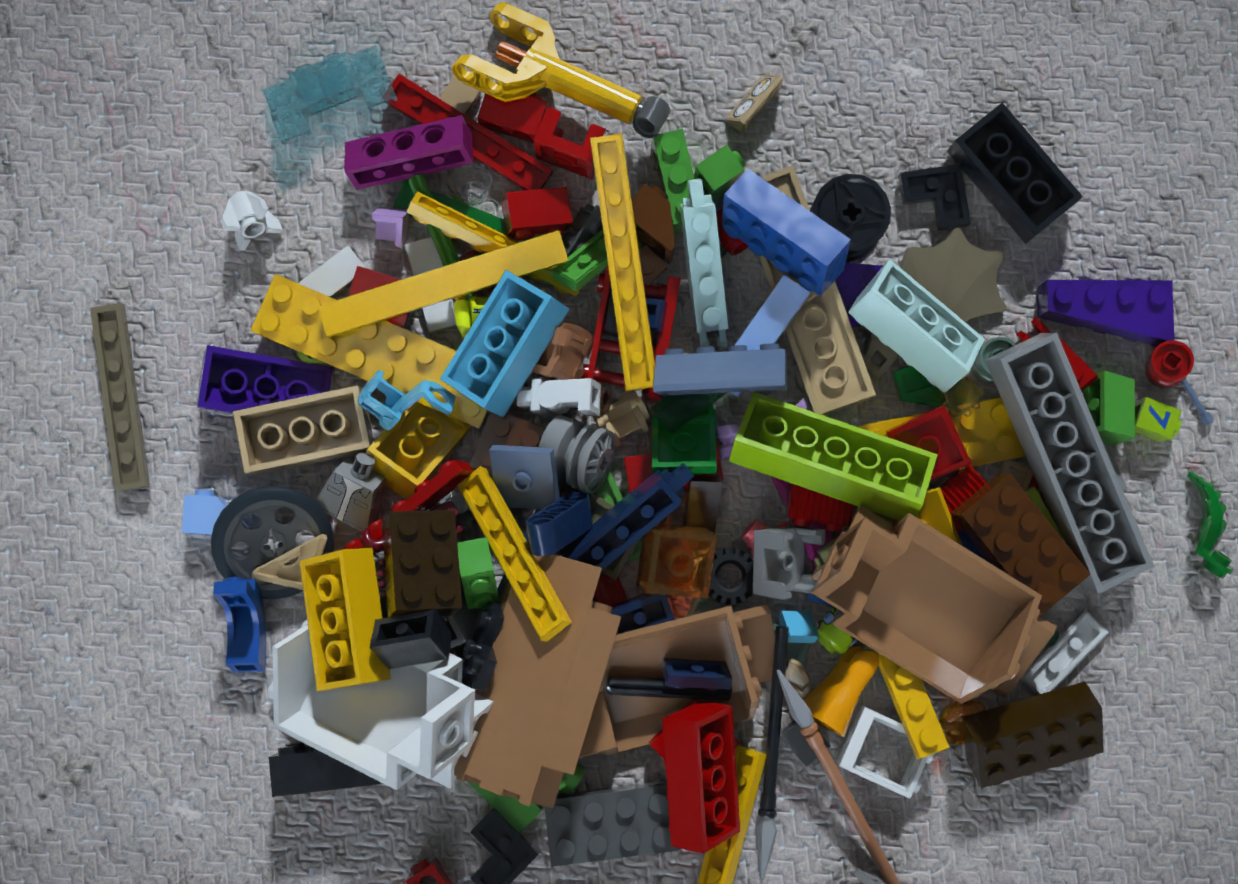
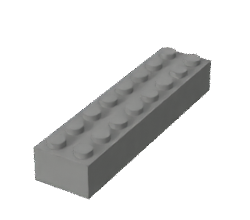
(1069, 460)

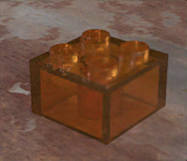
(676, 561)

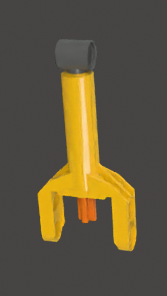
(544, 68)

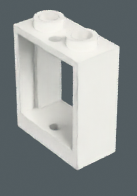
(852, 745)

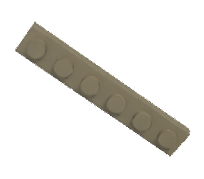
(120, 397)

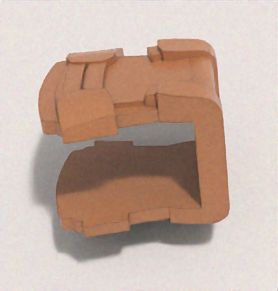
(565, 353)

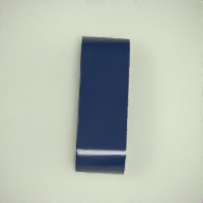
(559, 523)

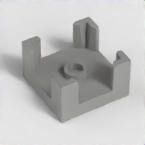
(780, 560)

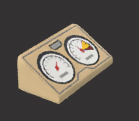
(754, 102)

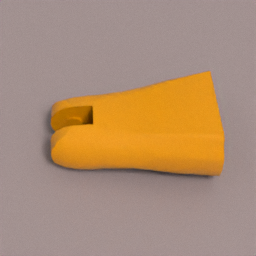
(837, 695)

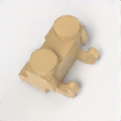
(624, 417)

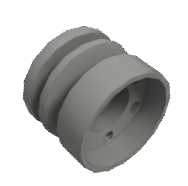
(580, 452)

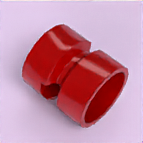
(1169, 364)

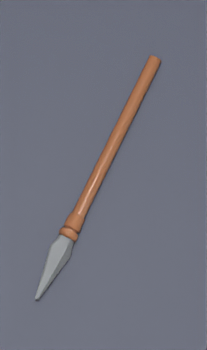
(809, 728)

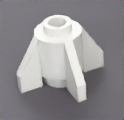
(248, 217)

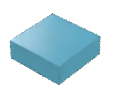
(801, 626)

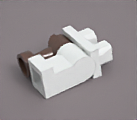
(564, 398)

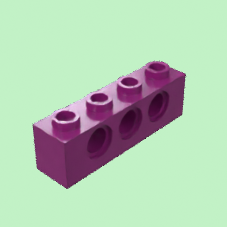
(408, 152)

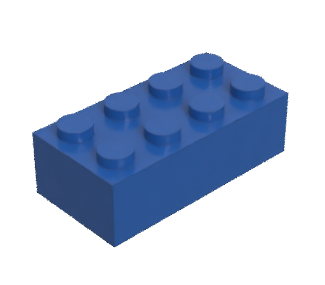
(784, 232)

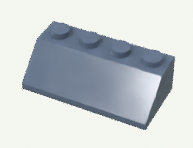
(721, 371)

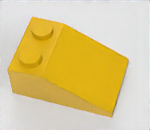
(416, 447)

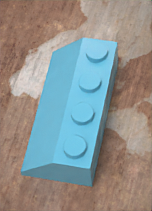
(504, 343)

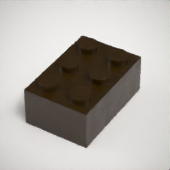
(421, 562)

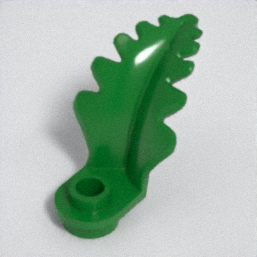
(1211, 528)

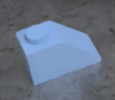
(202, 511)

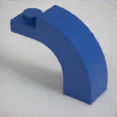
(245, 623)

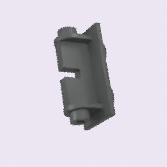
(587, 223)

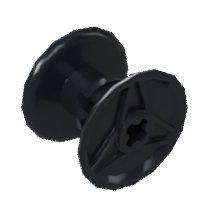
(856, 209)

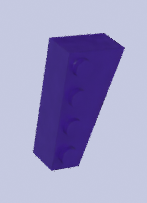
(1116, 307)

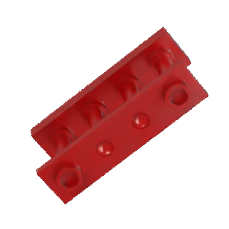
(664, 292)

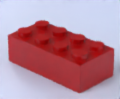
(701, 776)

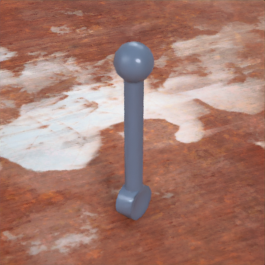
(1205, 417)

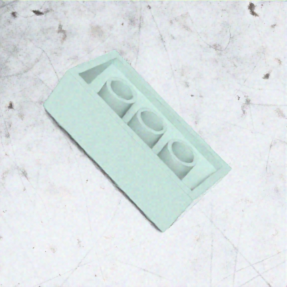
(917, 326)

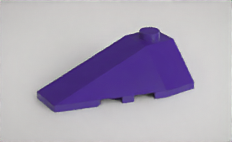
(244, 380)

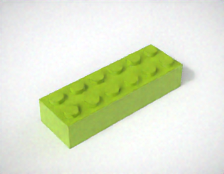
(833, 457)

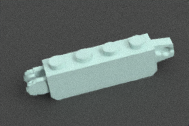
(704, 264)

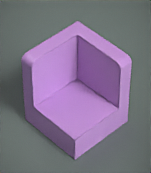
(391, 225)

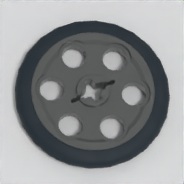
(265, 502)

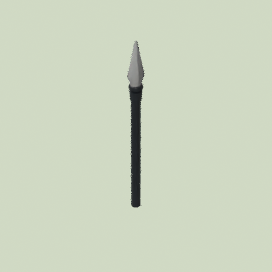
(766, 826)

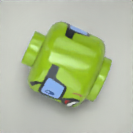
(832, 637)

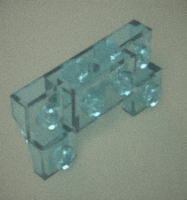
(325, 86)

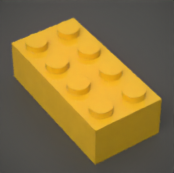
(341, 616)

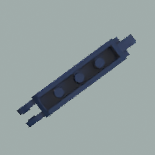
(630, 518)

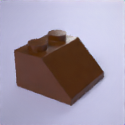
(654, 221)

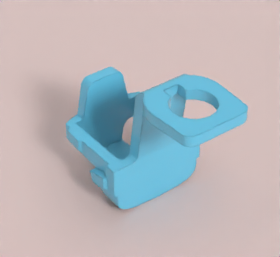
(398, 401)

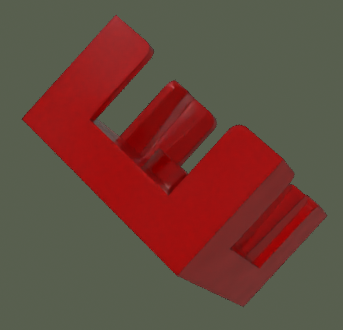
(563, 153)

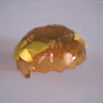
(951, 719)

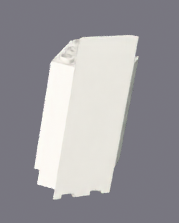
(380, 728)

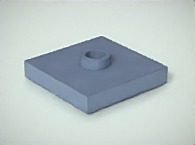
(525, 475)

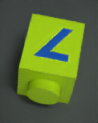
(1156, 420)

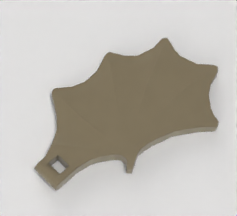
(957, 276)

